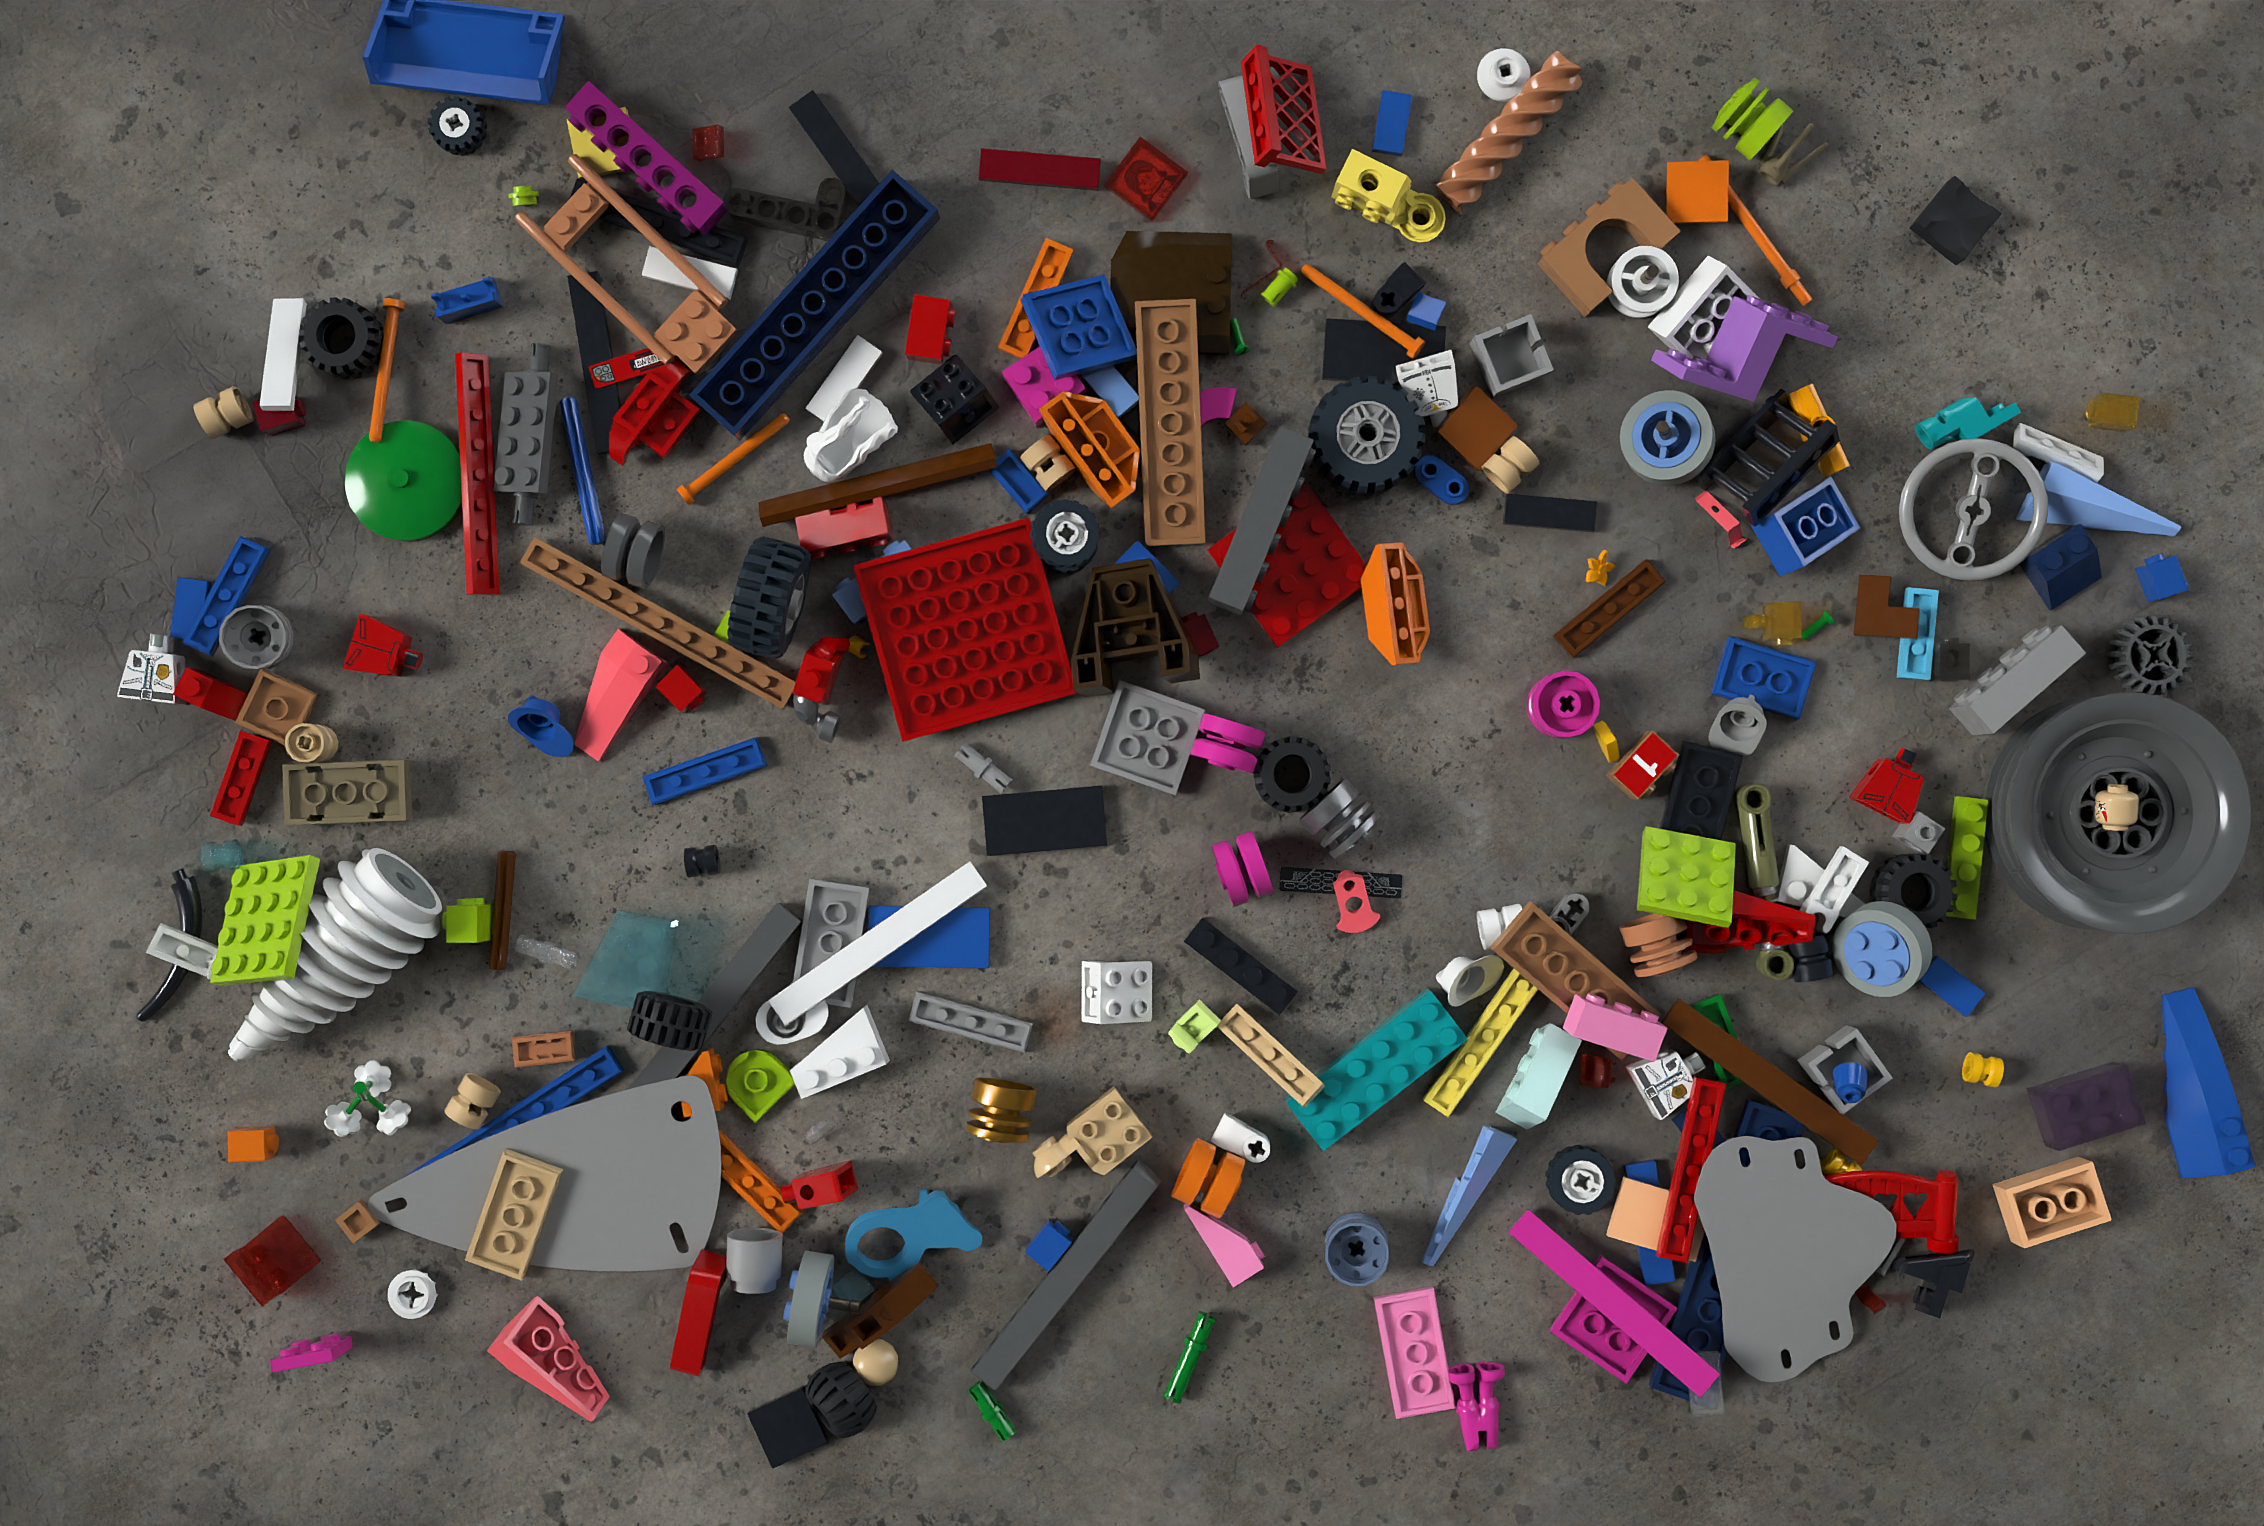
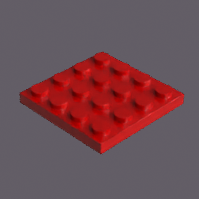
(1306, 574)

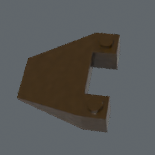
(1129, 619)

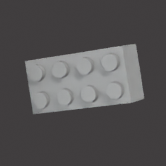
(2016, 679)

